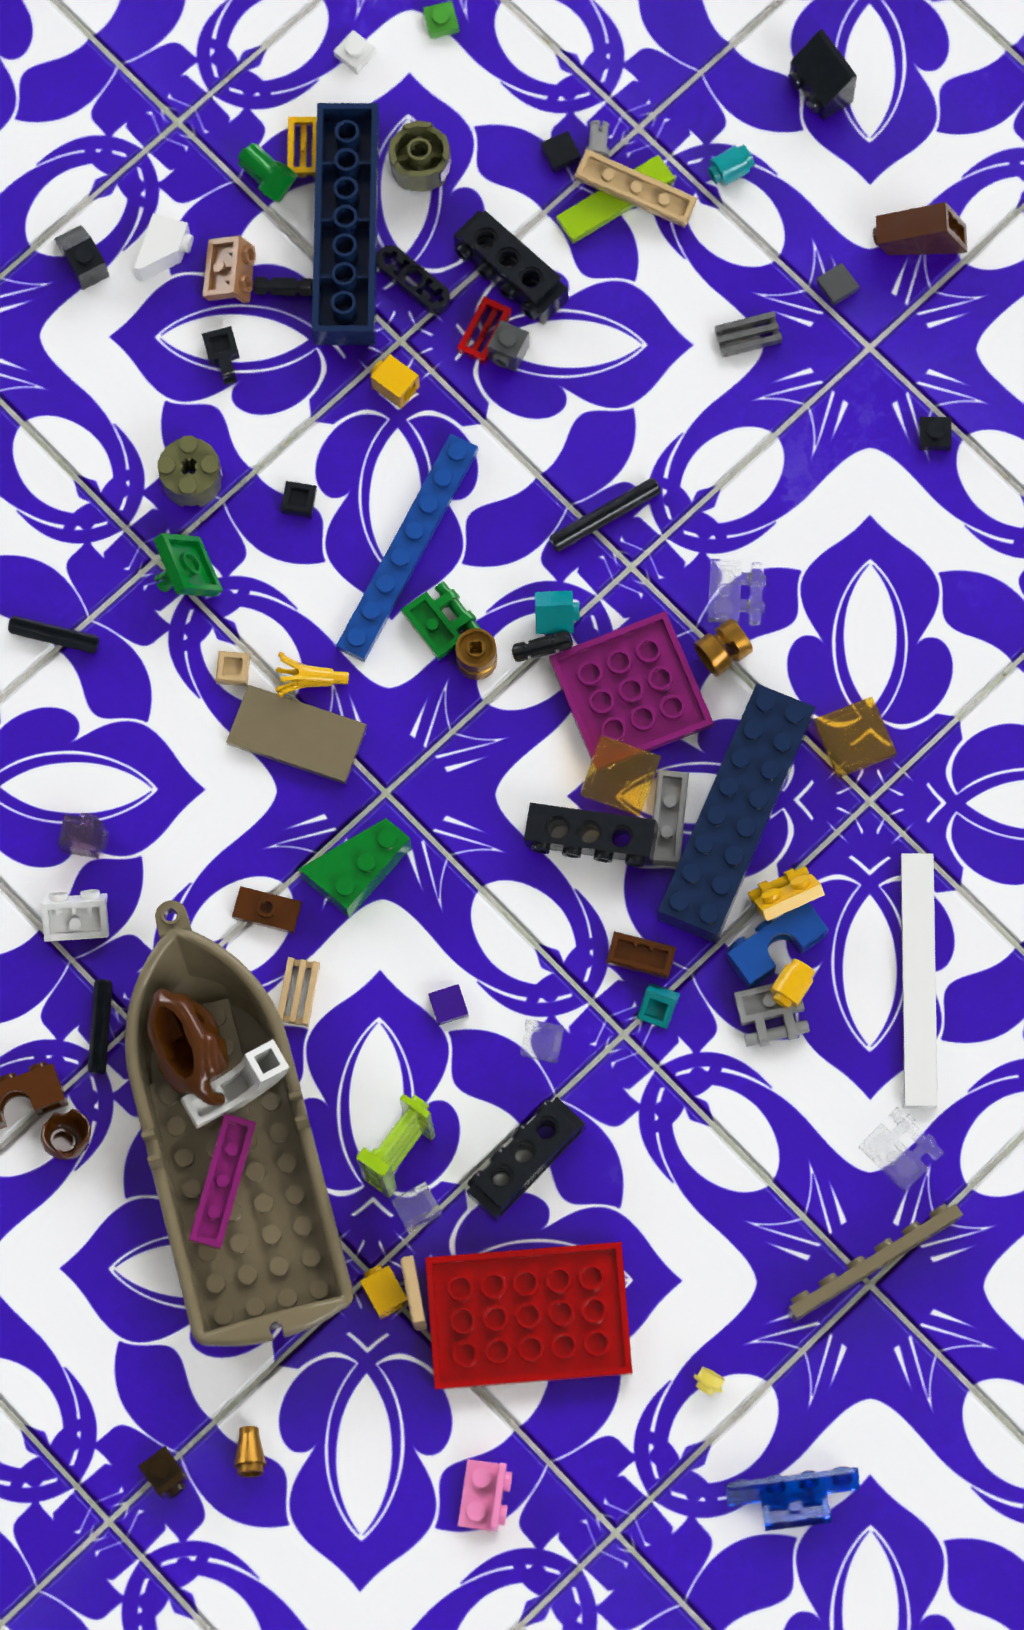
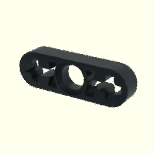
(435, 287)

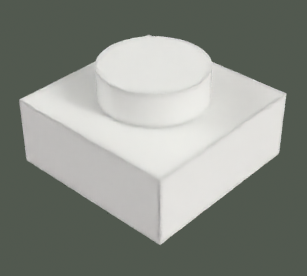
(354, 51)

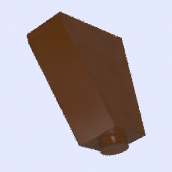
(921, 231)

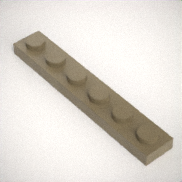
(862, 1268)

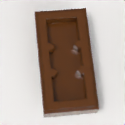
(267, 910)
(641, 955)

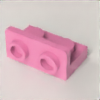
(483, 1495)

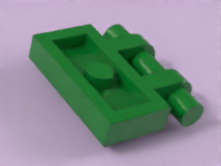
(432, 624)

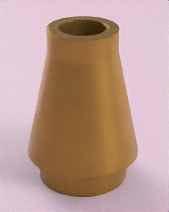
(249, 1453)

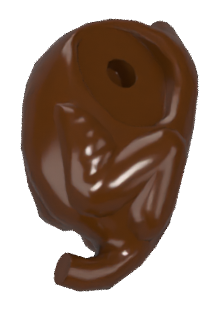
(187, 1045)

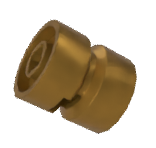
(476, 654)
(718, 657)

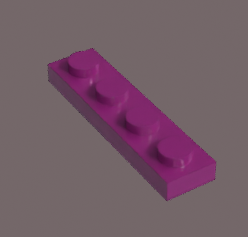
(222, 1181)

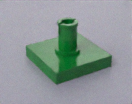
(186, 566)

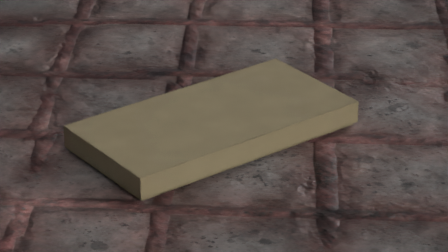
(296, 734)

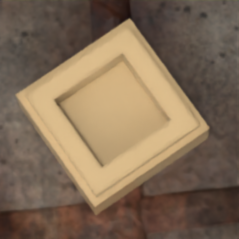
(233, 668)

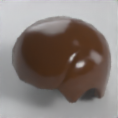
(66, 1135)

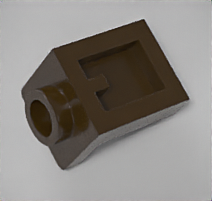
(164, 1473)

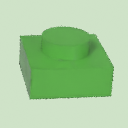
(441, 20)

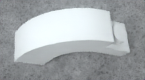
(244, 1083)

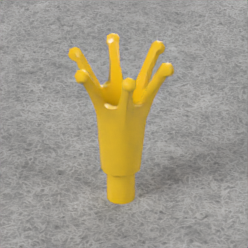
(307, 676)

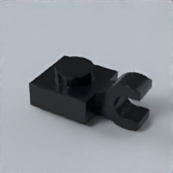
(222, 349)

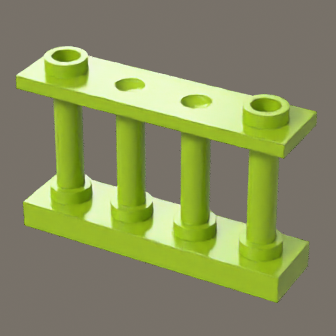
(380, 1163)

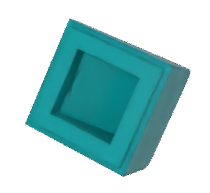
(658, 1005)

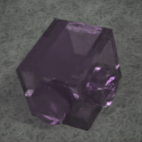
(83, 835)

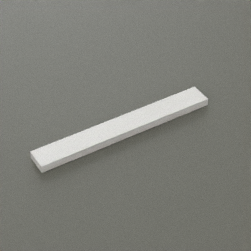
(919, 980)

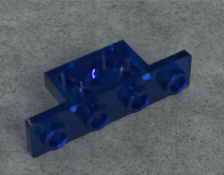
(794, 1498)

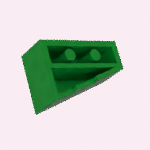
(357, 866)

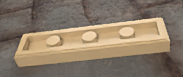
(635, 188)

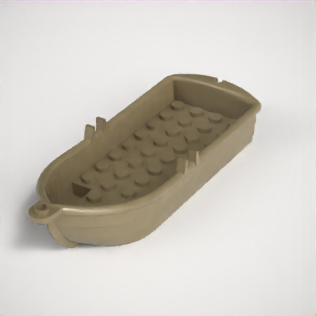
(281, 1241)

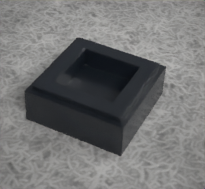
(560, 151)
(298, 499)

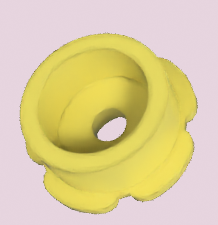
(709, 1381)

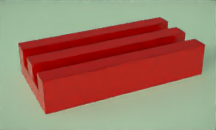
(473, 353)

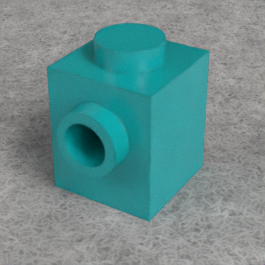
(555, 612)

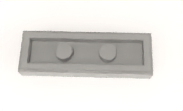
(669, 815)

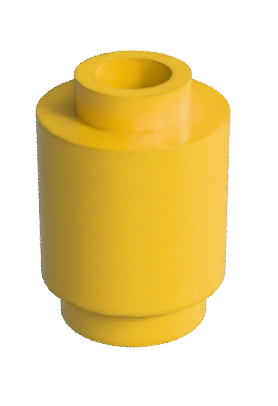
(792, 984)

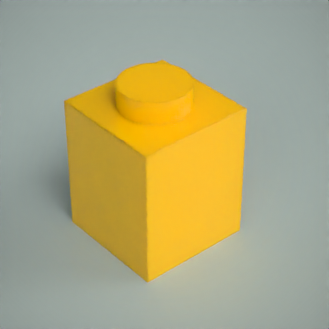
(394, 380)
(383, 1290)

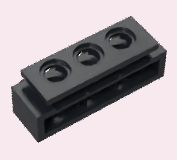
(507, 250)
(497, 1199)

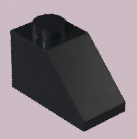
(82, 257)

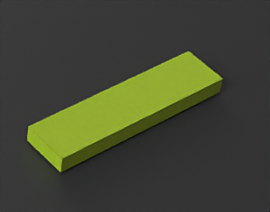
(602, 208)

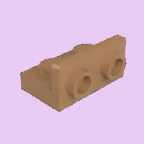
(229, 269)

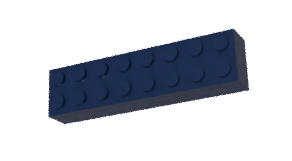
(346, 224)
(736, 813)

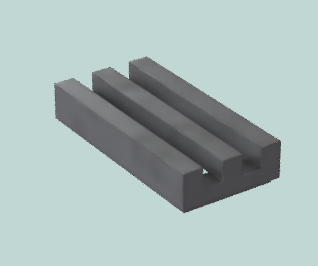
(773, 327)

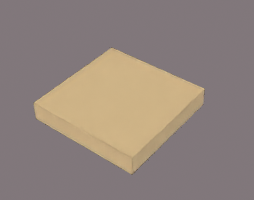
(413, 1293)

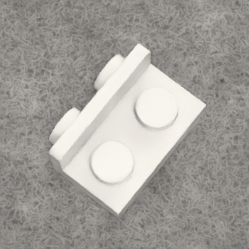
(75, 916)

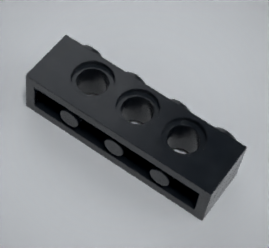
(545, 818)

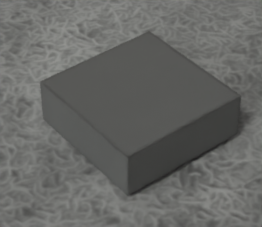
(837, 284)

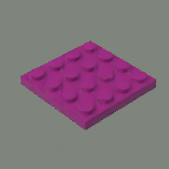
(632, 687)

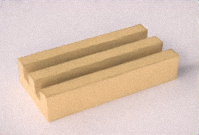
(302, 965)

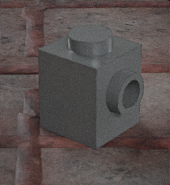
(508, 346)

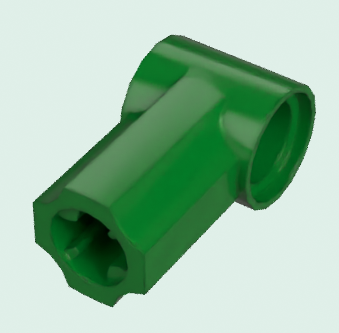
(272, 175)

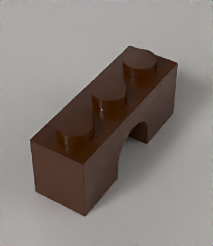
(39, 1085)

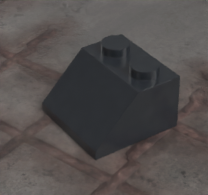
(823, 76)

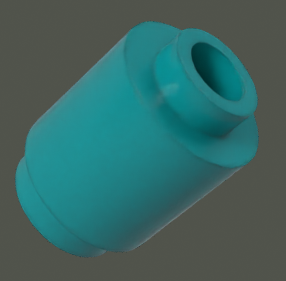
(730, 165)

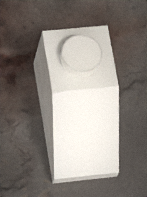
(162, 246)

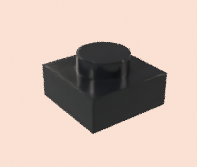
(935, 433)

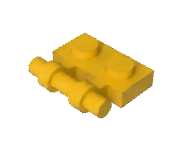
(785, 893)

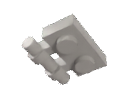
(756, 1006)

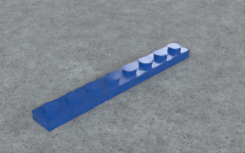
(407, 548)

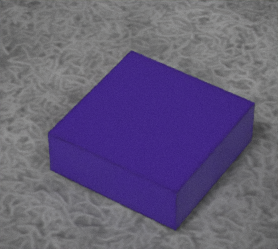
(448, 1004)

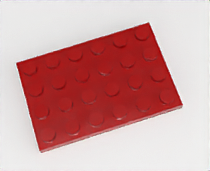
(528, 1316)

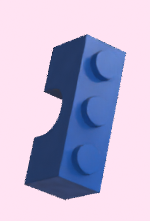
(751, 956)

